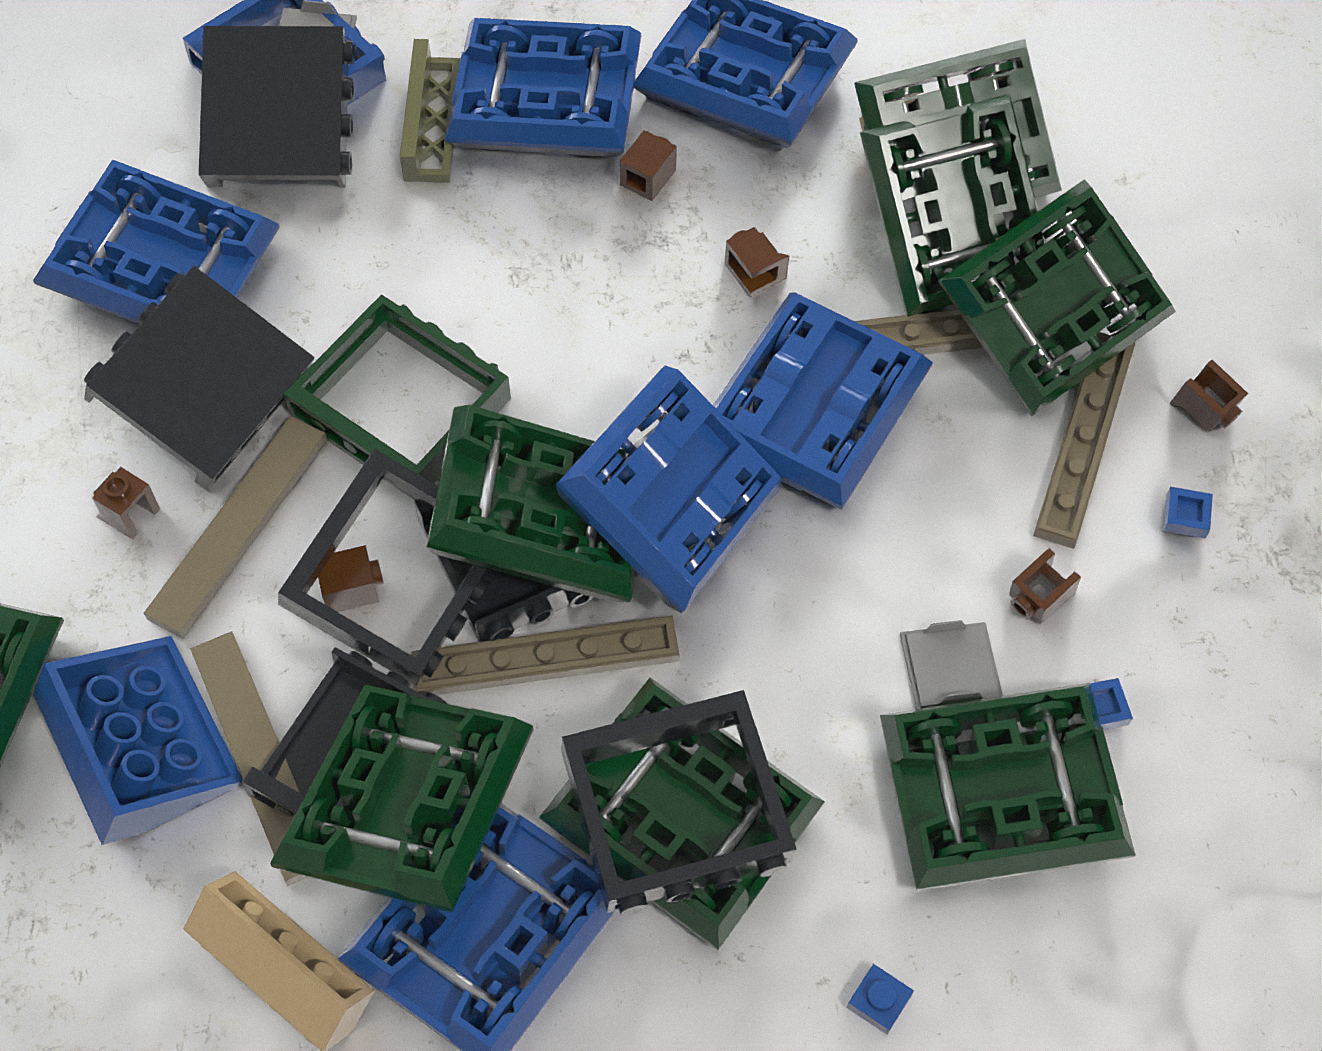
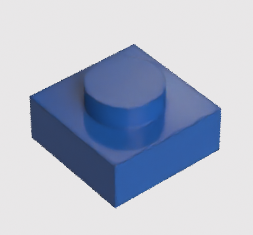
(1188, 512)
(1111, 704)
(880, 999)

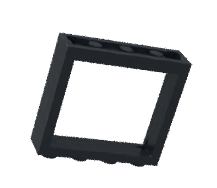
(294, 591)
(659, 729)

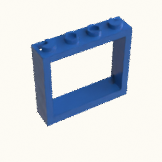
(368, 65)

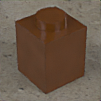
(648, 165)
(350, 579)

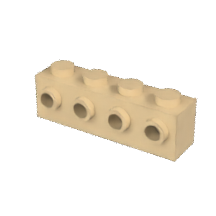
(278, 960)

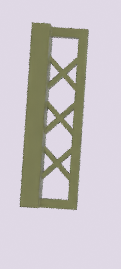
(417, 109)

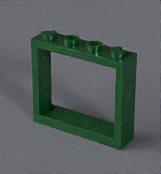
(384, 315)

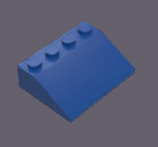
(134, 736)

